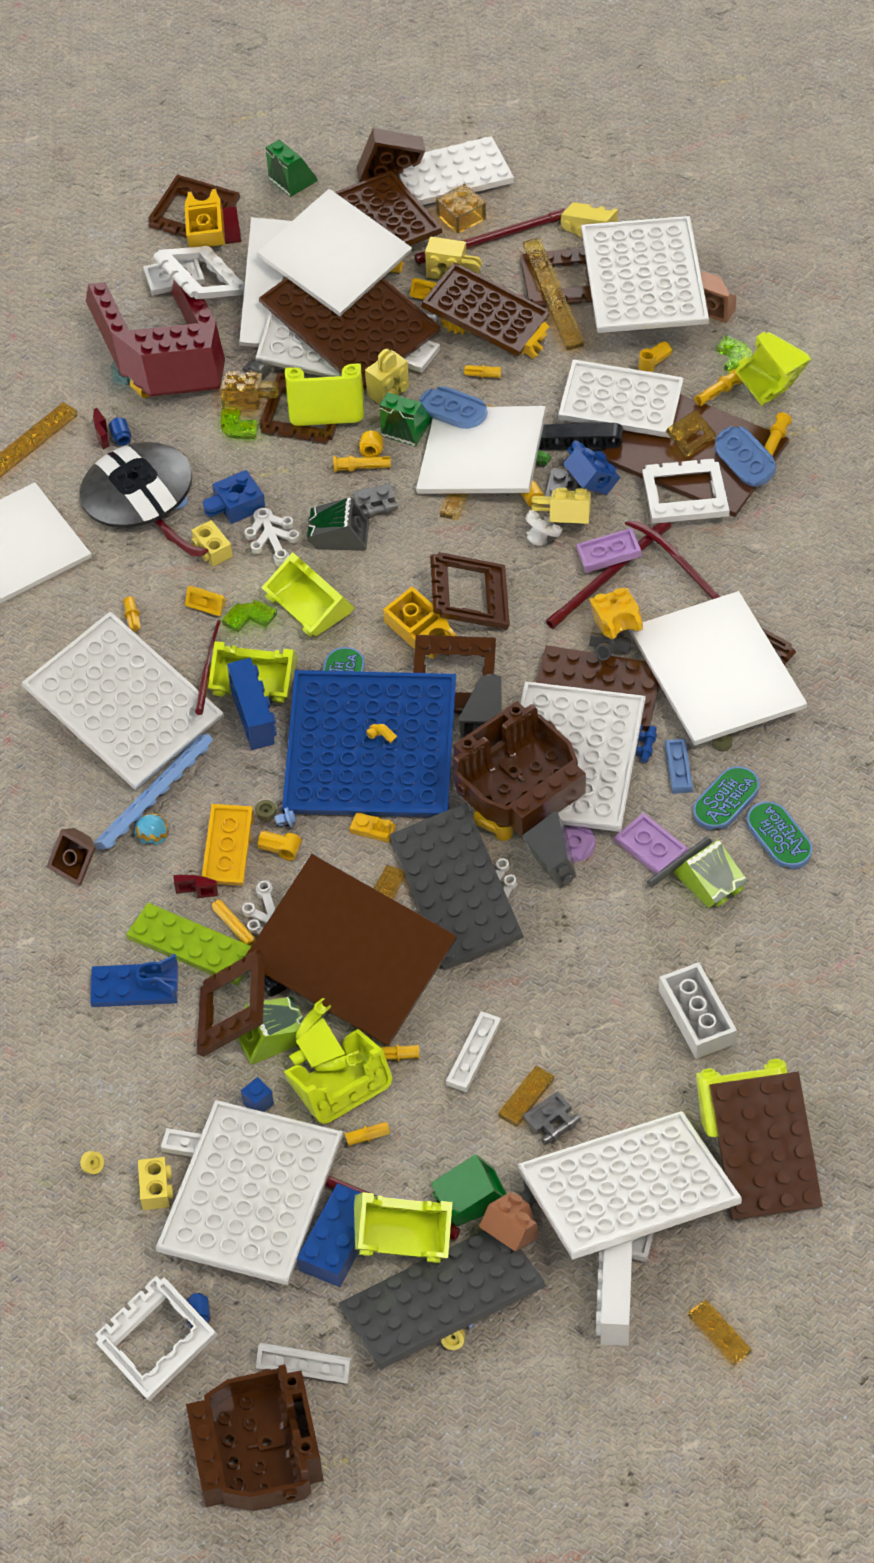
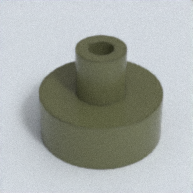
(722, 743)
(265, 810)

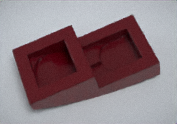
(231, 225)
(101, 428)
(202, 885)

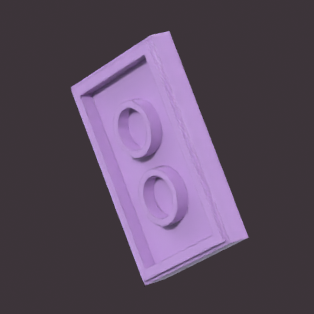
(609, 550)
(650, 843)

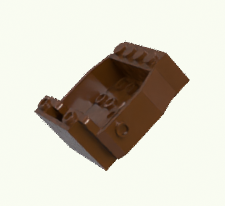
(517, 769)
(254, 1412)

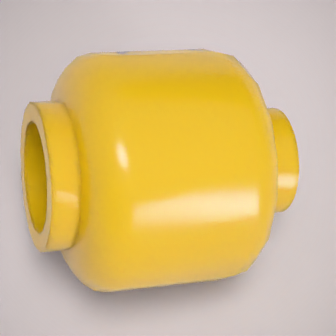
(371, 444)

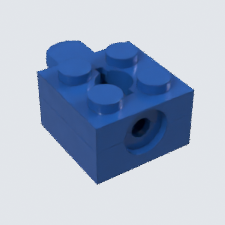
(591, 469)
(235, 497)

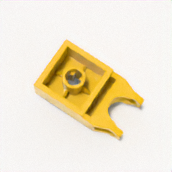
(204, 221)
(616, 612)
(413, 615)

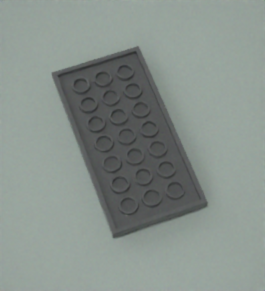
(457, 883)
(439, 1297)

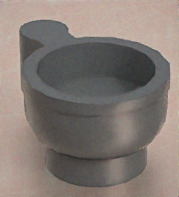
(257, 367)

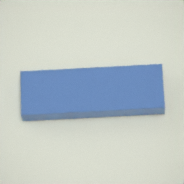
(678, 766)

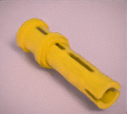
(724, 384)
(777, 431)
(351, 463)

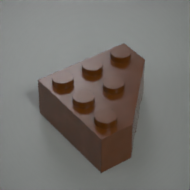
(389, 152)

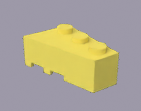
(581, 214)

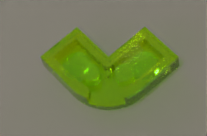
(735, 350)
(236, 428)
(241, 614)

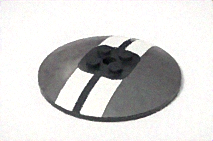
(125, 502)

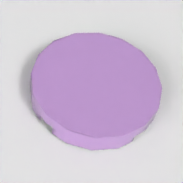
(584, 843)

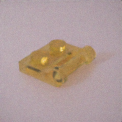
(688, 427)

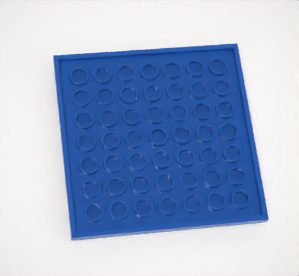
(345, 772)

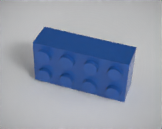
(251, 703)
(331, 1243)

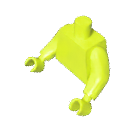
(319, 1045)

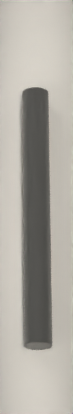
(678, 862)

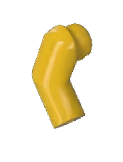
(381, 730)

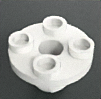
(541, 528)

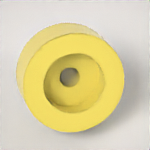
(92, 1162)
(454, 1341)

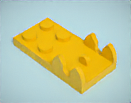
(228, 843)

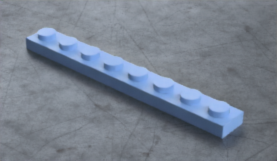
(148, 797)

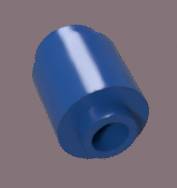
(120, 431)
(201, 1305)

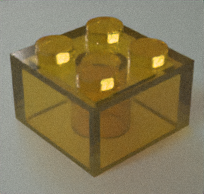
(461, 208)

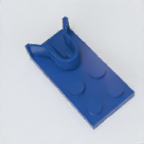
(135, 984)

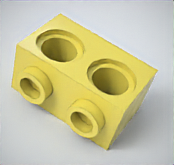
(211, 537)
(154, 1183)

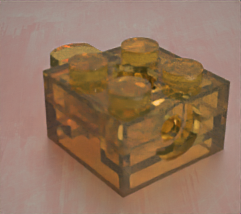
(246, 390)

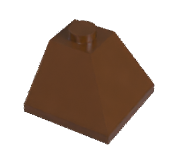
(72, 855)

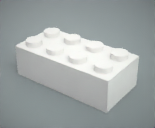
(697, 1010)
(614, 1294)

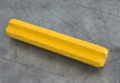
(233, 922)

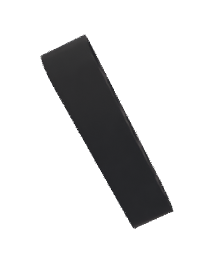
(589, 434)

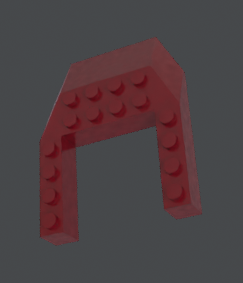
(167, 357)

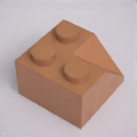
(718, 299)
(510, 1221)

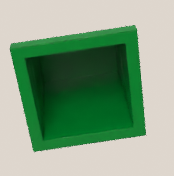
(469, 1188)

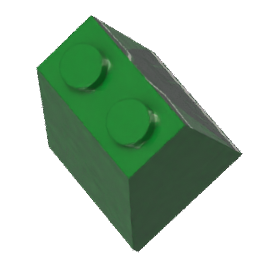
(288, 169)
(403, 419)

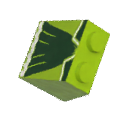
(712, 875)
(276, 1033)

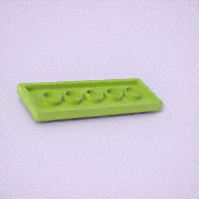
(187, 940)

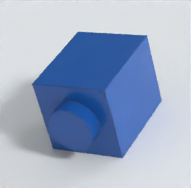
(257, 1096)

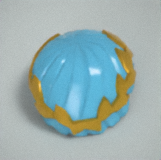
(151, 829)

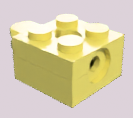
(443, 253)
(387, 375)
(565, 505)

